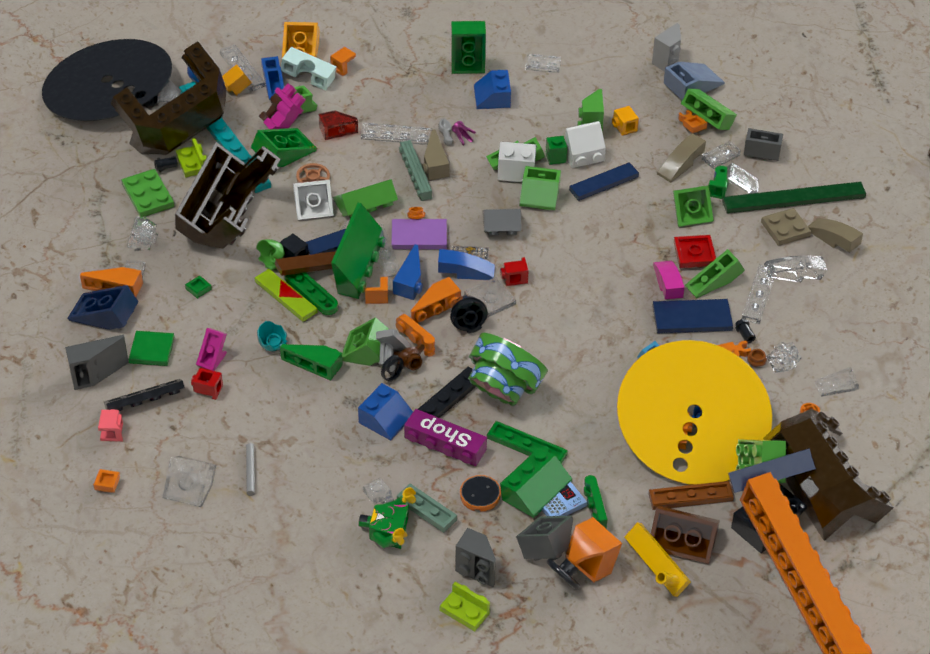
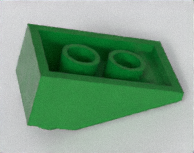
(284, 143)

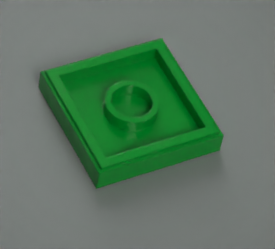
(151, 348)

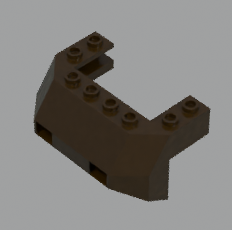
(180, 117)
(218, 221)
(833, 488)

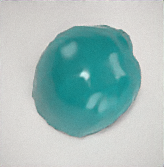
(271, 336)

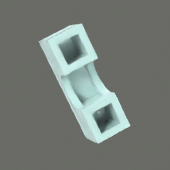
(297, 61)

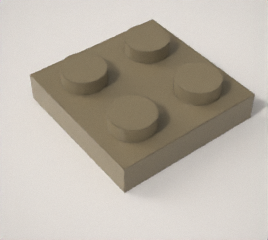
(786, 226)

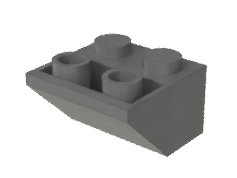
(763, 144)
(475, 557)

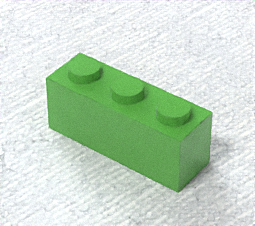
(709, 109)

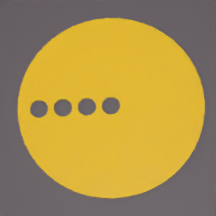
(683, 374)

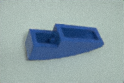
(272, 74)
(465, 265)

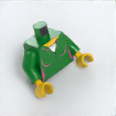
(389, 521)

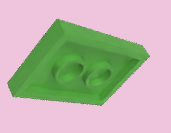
(147, 193)

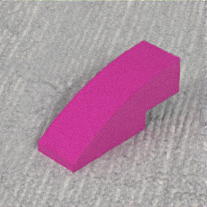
(669, 279)

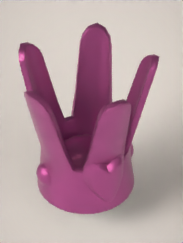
(460, 130)

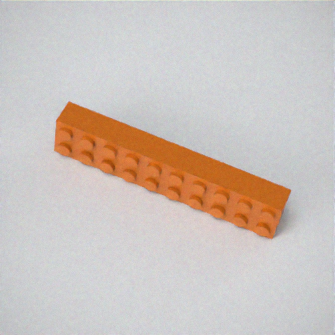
(801, 568)

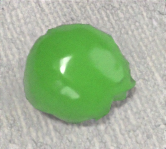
(269, 251)

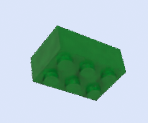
(468, 47)

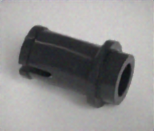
(165, 163)
(743, 327)

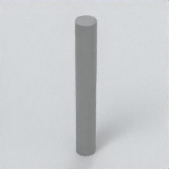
(250, 471)

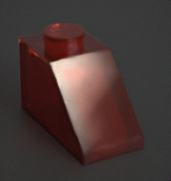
(337, 124)

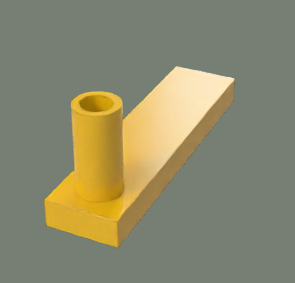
(657, 559)

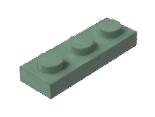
(431, 510)

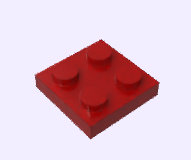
(694, 251)

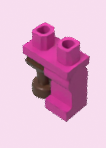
(283, 108)

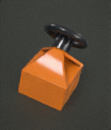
(591, 551)

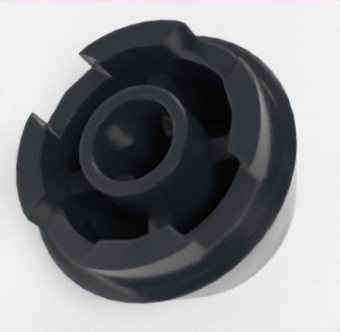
(468, 314)

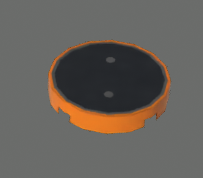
(480, 493)

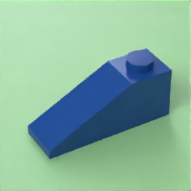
(408, 279)

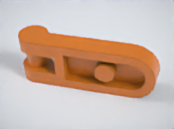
(416, 333)

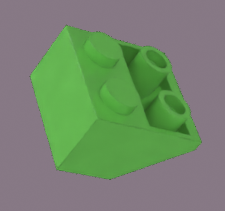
(540, 188)

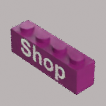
(445, 437)

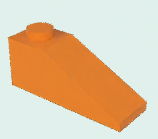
(112, 278)

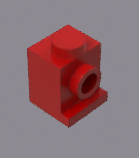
(515, 272)
(207, 382)

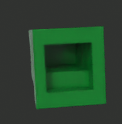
(719, 184)

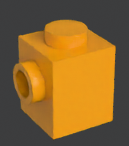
(236, 80)
(625, 120)

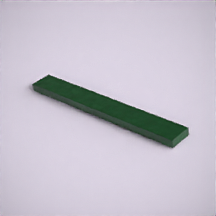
(793, 197)

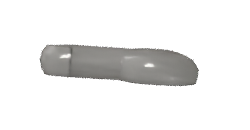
(445, 127)

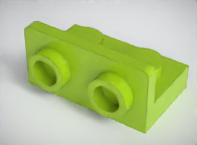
(191, 158)
(466, 606)

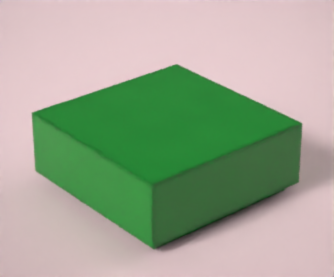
(198, 286)

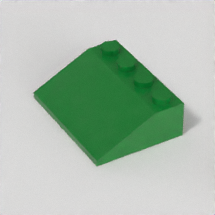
(357, 253)

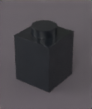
(294, 246)

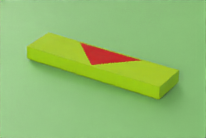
(286, 295)

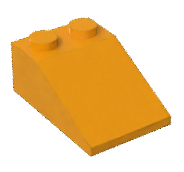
(301, 36)

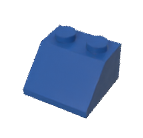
(493, 90)
(384, 412)

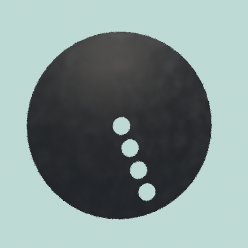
(75, 84)

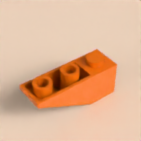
(436, 300)

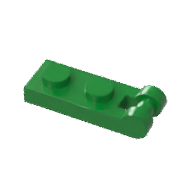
(594, 500)

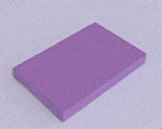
(422, 232)

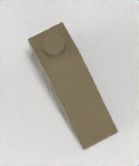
(435, 160)

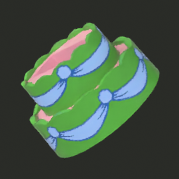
(504, 369)

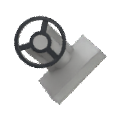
(390, 342)

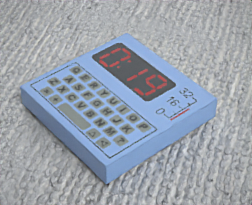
(565, 502)

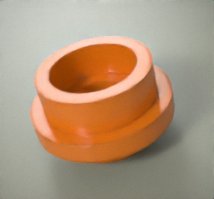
(416, 213)

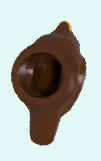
(411, 356)

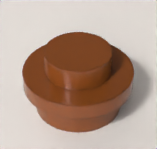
(757, 358)

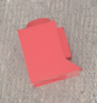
(110, 425)

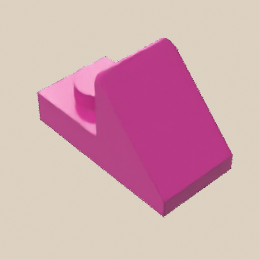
(211, 349)

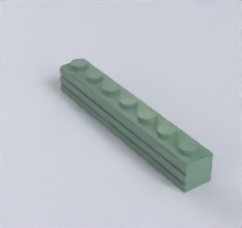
(415, 170)

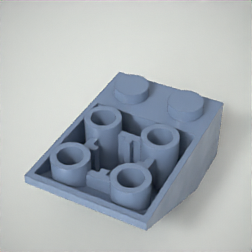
(686, 75)

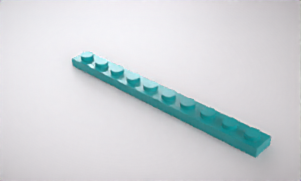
(228, 140)

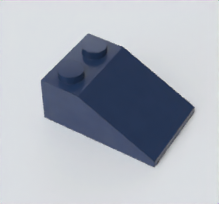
(105, 308)

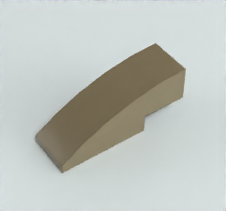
(682, 157)
(836, 234)

